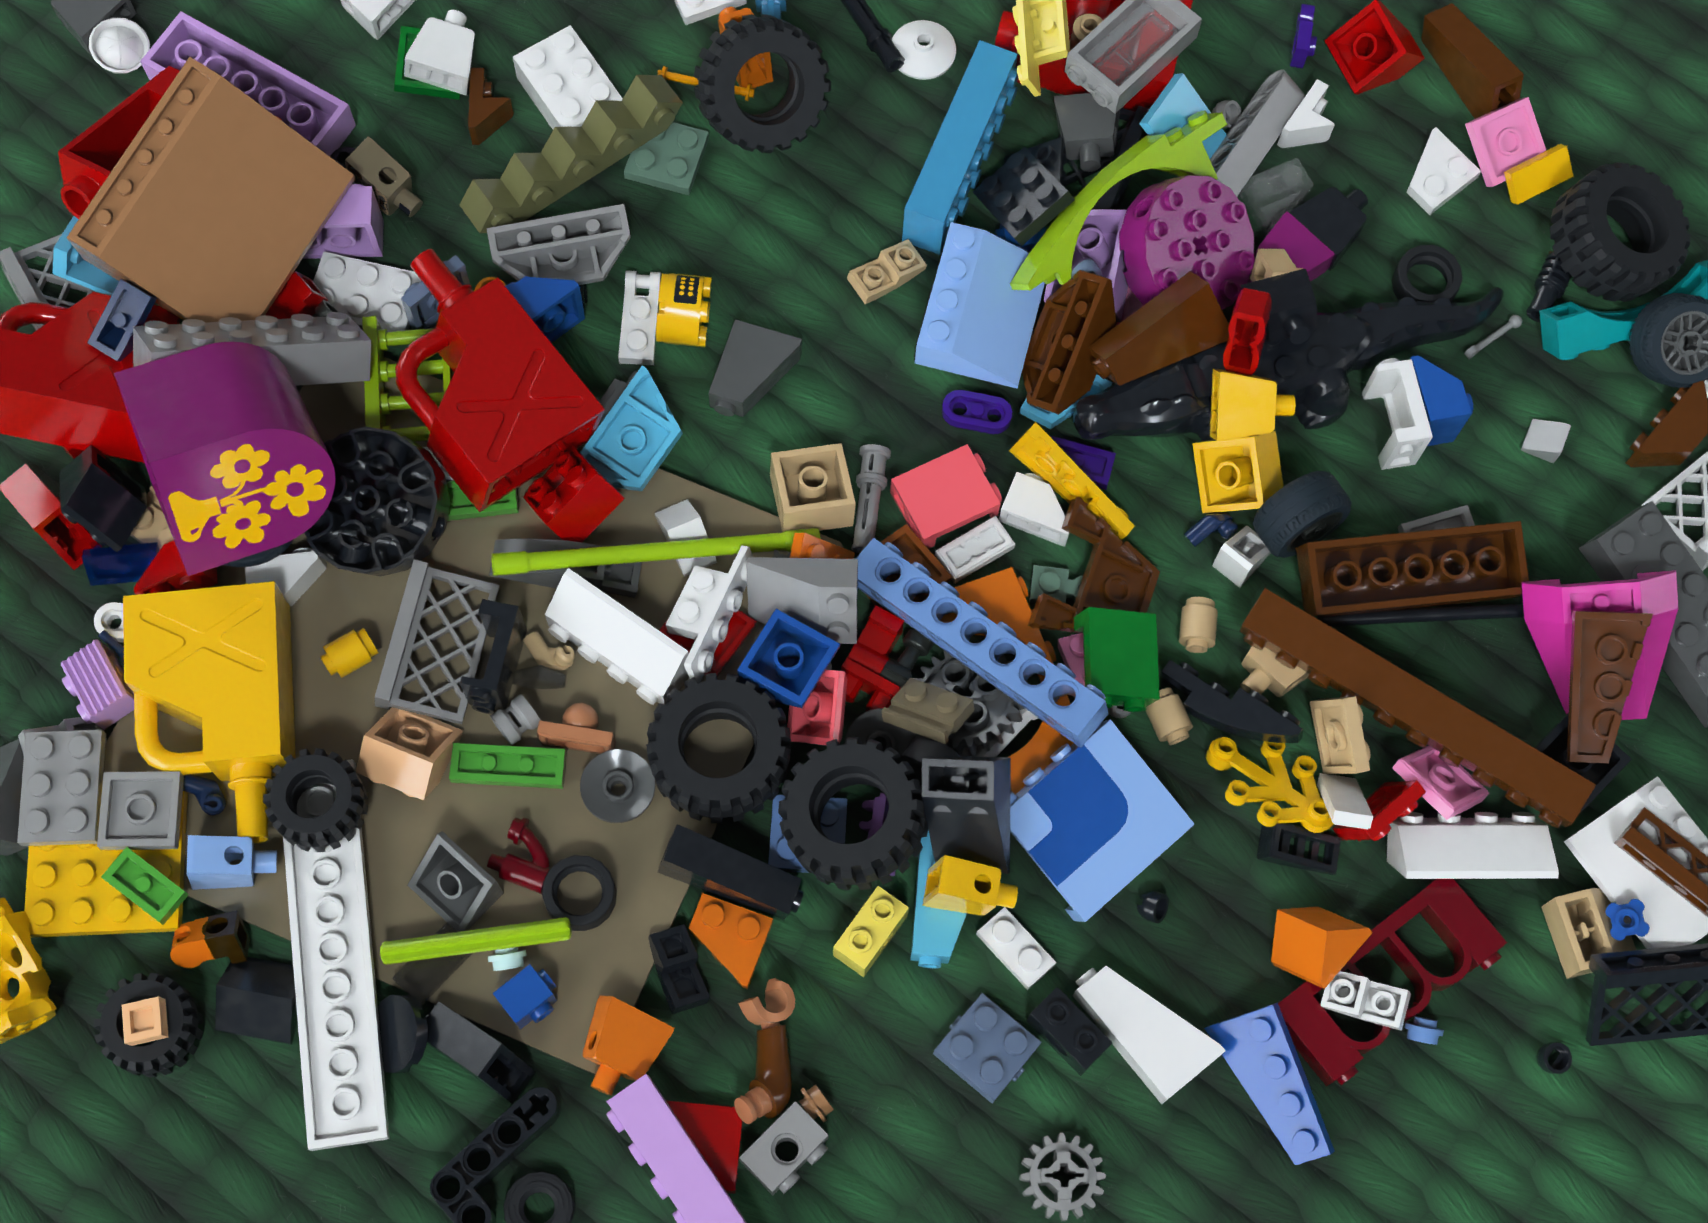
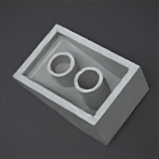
(807, 589)

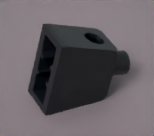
(1334, 219)
(1293, 306)

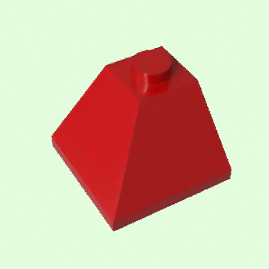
(1373, 48)

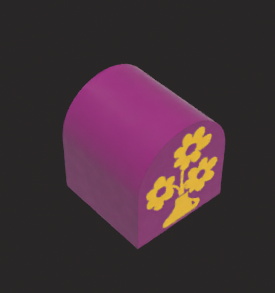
(227, 451)

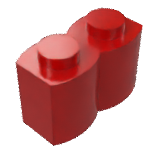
(1247, 331)

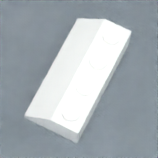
(616, 639)
(1471, 847)

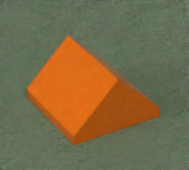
(1315, 943)

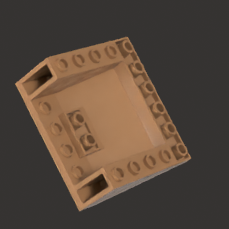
(210, 202)

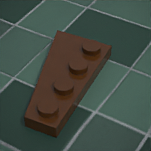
(1601, 673)

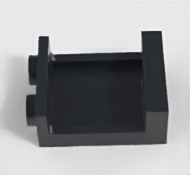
(508, 629)

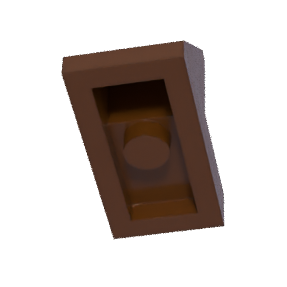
(485, 110)

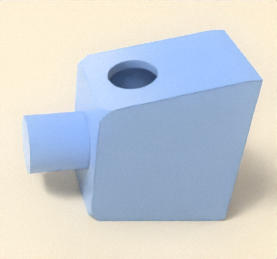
(211, 858)

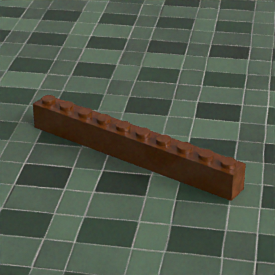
(1418, 709)

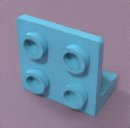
(72, 267)

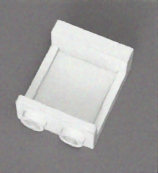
(1411, 430)

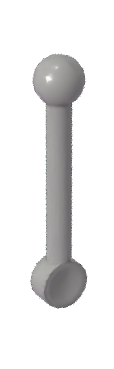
(1514, 322)

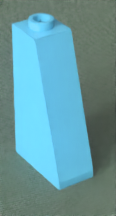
(933, 928)

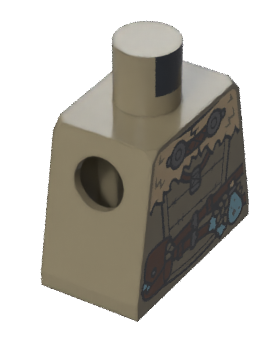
(387, 177)

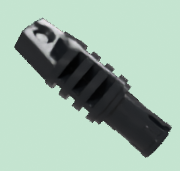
(1549, 286)

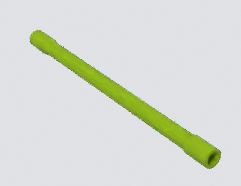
(523, 561)

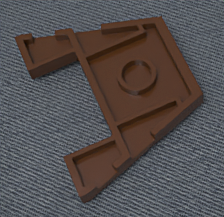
(1113, 579)

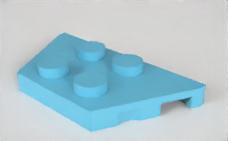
(634, 435)

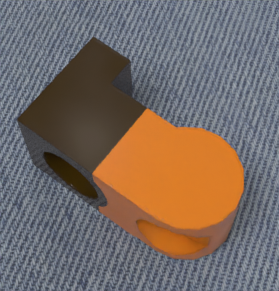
(210, 939)

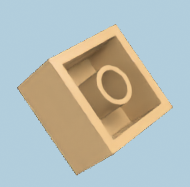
(812, 488)

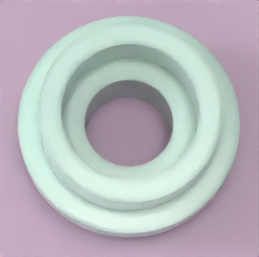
(507, 958)

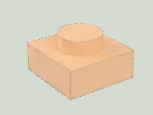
(144, 1021)

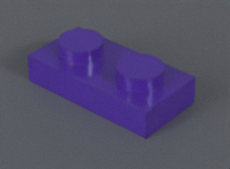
(1092, 461)

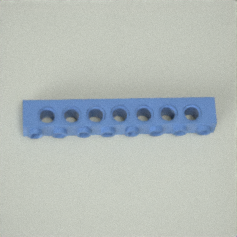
(1072, 721)

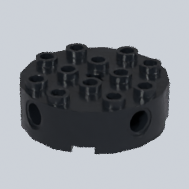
(408, 507)

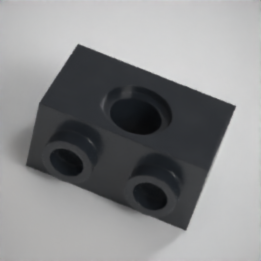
(1068, 1031)

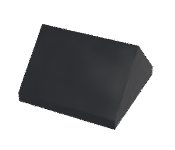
(257, 1000)

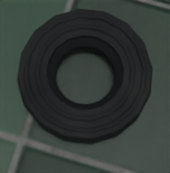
(537, 1183)

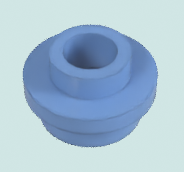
(1423, 1030)

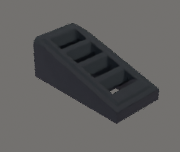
(1275, 844)

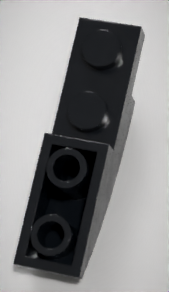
(1242, 716)

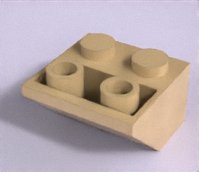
(1582, 929)

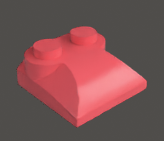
(823, 712)

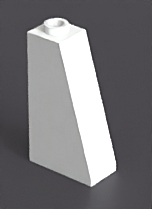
(1147, 1034)

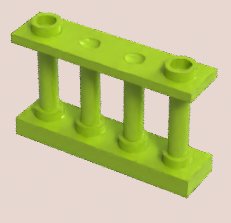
(378, 402)

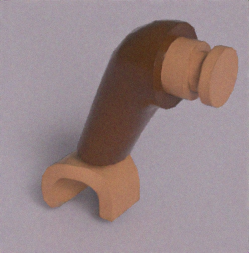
(772, 1082)

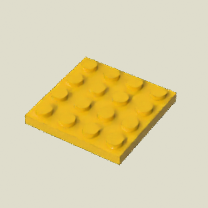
(73, 900)

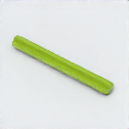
(476, 940)

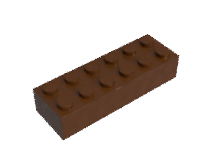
(1412, 569)

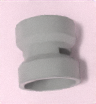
(523, 715)

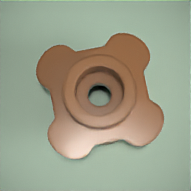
(815, 1103)

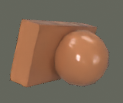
(577, 731)

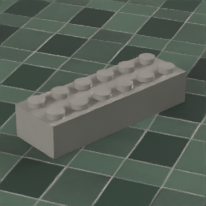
(309, 347)

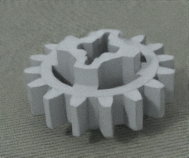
(1062, 1195)

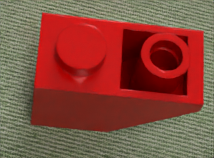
(169, 574)

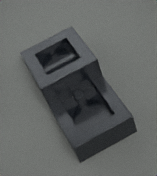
(677, 969)

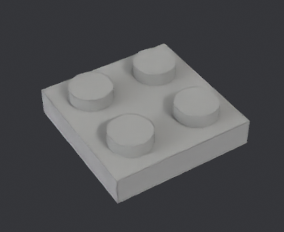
(140, 810)

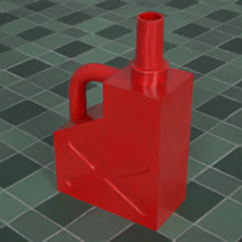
(60, 385)
(510, 391)

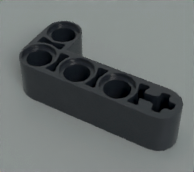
(500, 1154)

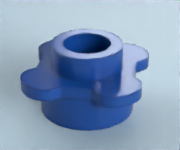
(1634, 911)

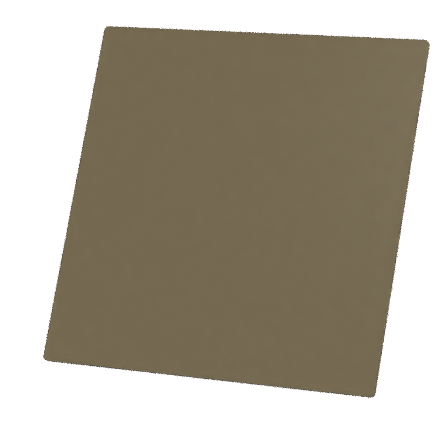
(477, 817)

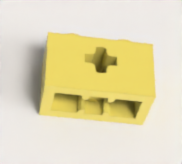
(870, 931)

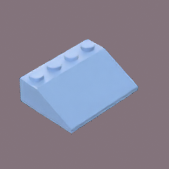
(973, 314)

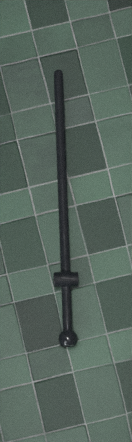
(1429, 615)

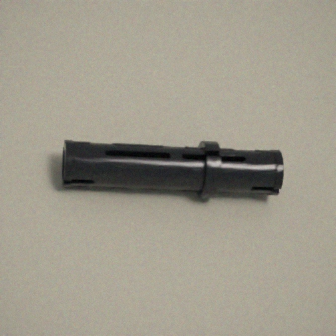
(878, 38)

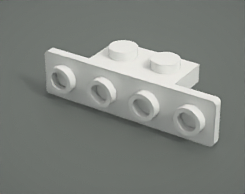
(706, 609)

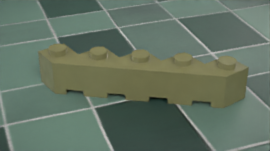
(573, 155)

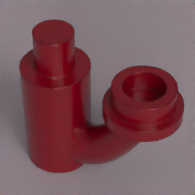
(519, 870)

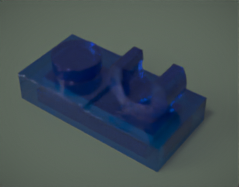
(112, 567)

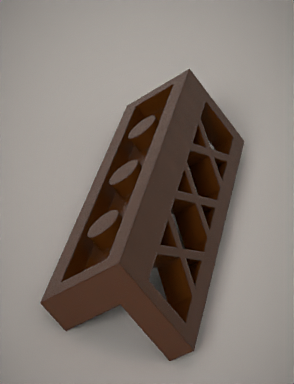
(1659, 863)

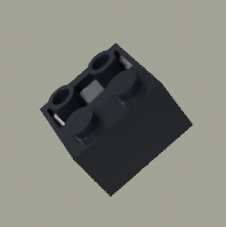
(101, 498)

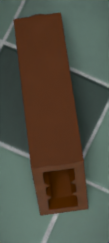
(1470, 61)
(1162, 332)

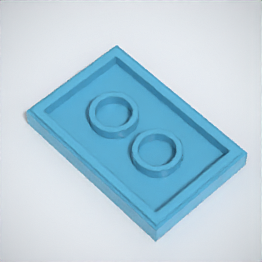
(1173, 109)

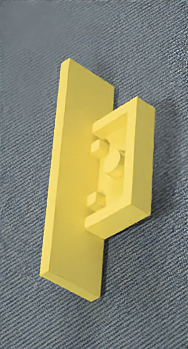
(1041, 37)

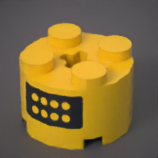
(683, 309)

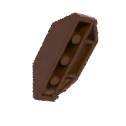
(1058, 354)

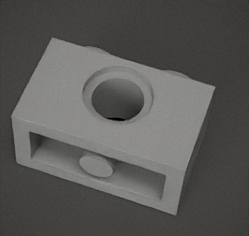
(792, 1126)

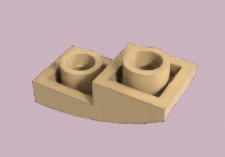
(888, 272)

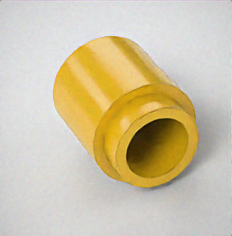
(348, 652)

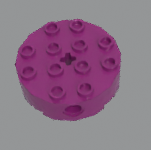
(1187, 228)

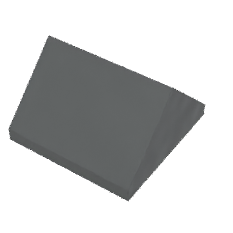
(454, 884)

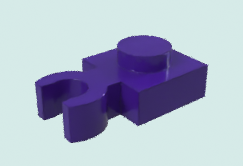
(1303, 42)

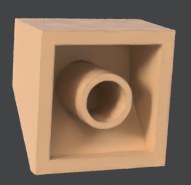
(407, 752)

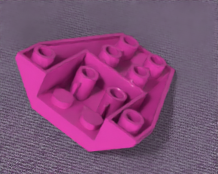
(1549, 619)

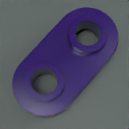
(977, 409)

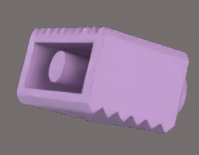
(99, 684)

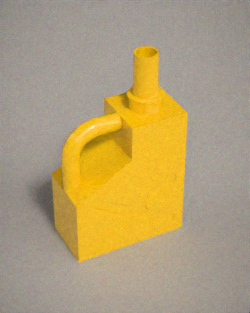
(223, 667)

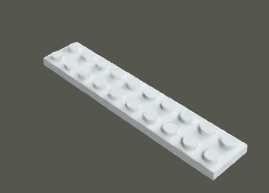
(335, 987)

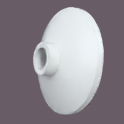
(929, 60)

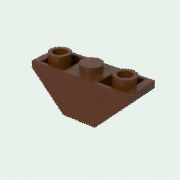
(1675, 431)

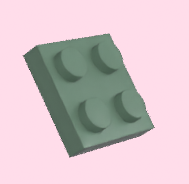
(669, 159)

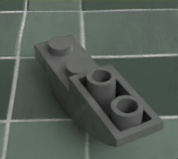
(613, 578)

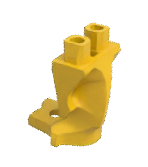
(21, 961)

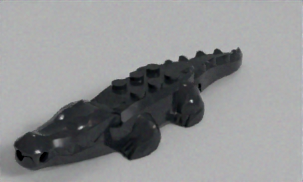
(1315, 372)

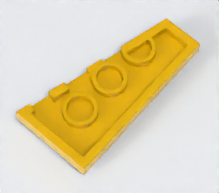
(1056, 468)

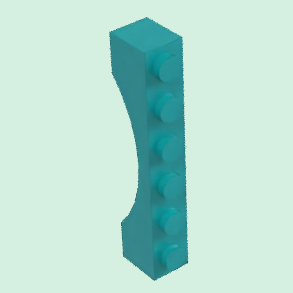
(1575, 329)

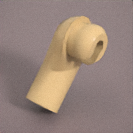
(553, 658)

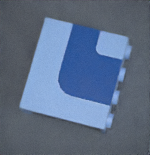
(1095, 819)

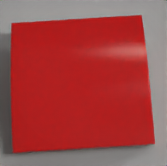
(716, 1135)

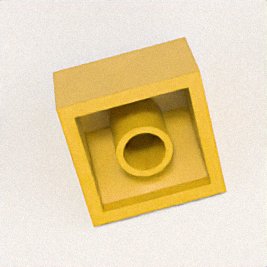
(1237, 472)

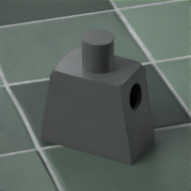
(84, 15)
(1086, 129)

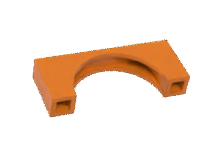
(1005, 601)

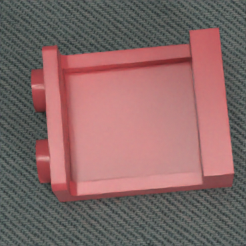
(945, 494)

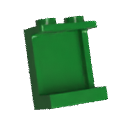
(1121, 656)

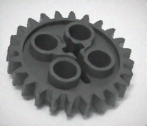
(992, 707)

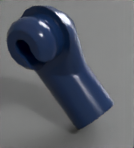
(1211, 524)
(206, 792)

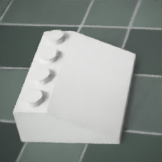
(1622, 878)

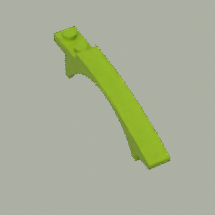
(1174, 152)

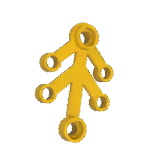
(1307, 808)

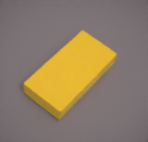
(1538, 174)

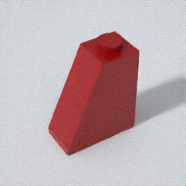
(43, 513)

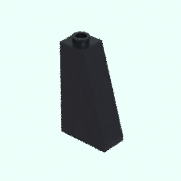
(730, 873)

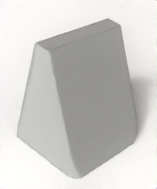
(1546, 439)

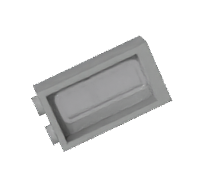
(1131, 49)

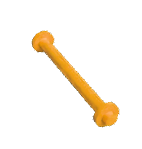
(747, 92)

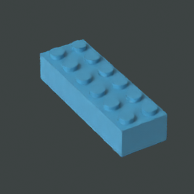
(961, 147)

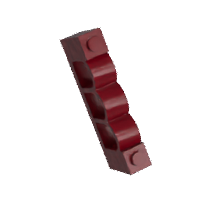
(1459, 926)

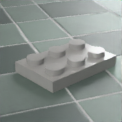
(61, 787)

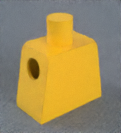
(1245, 405)
(953, 887)

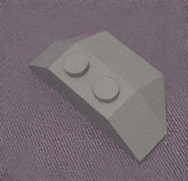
(564, 246)

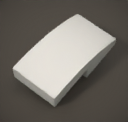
(1366, 1000)

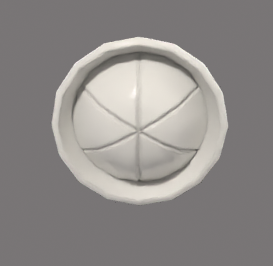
(118, 45)

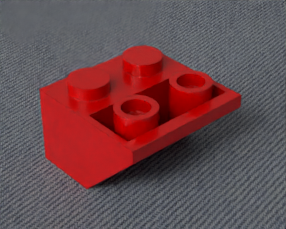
(573, 497)

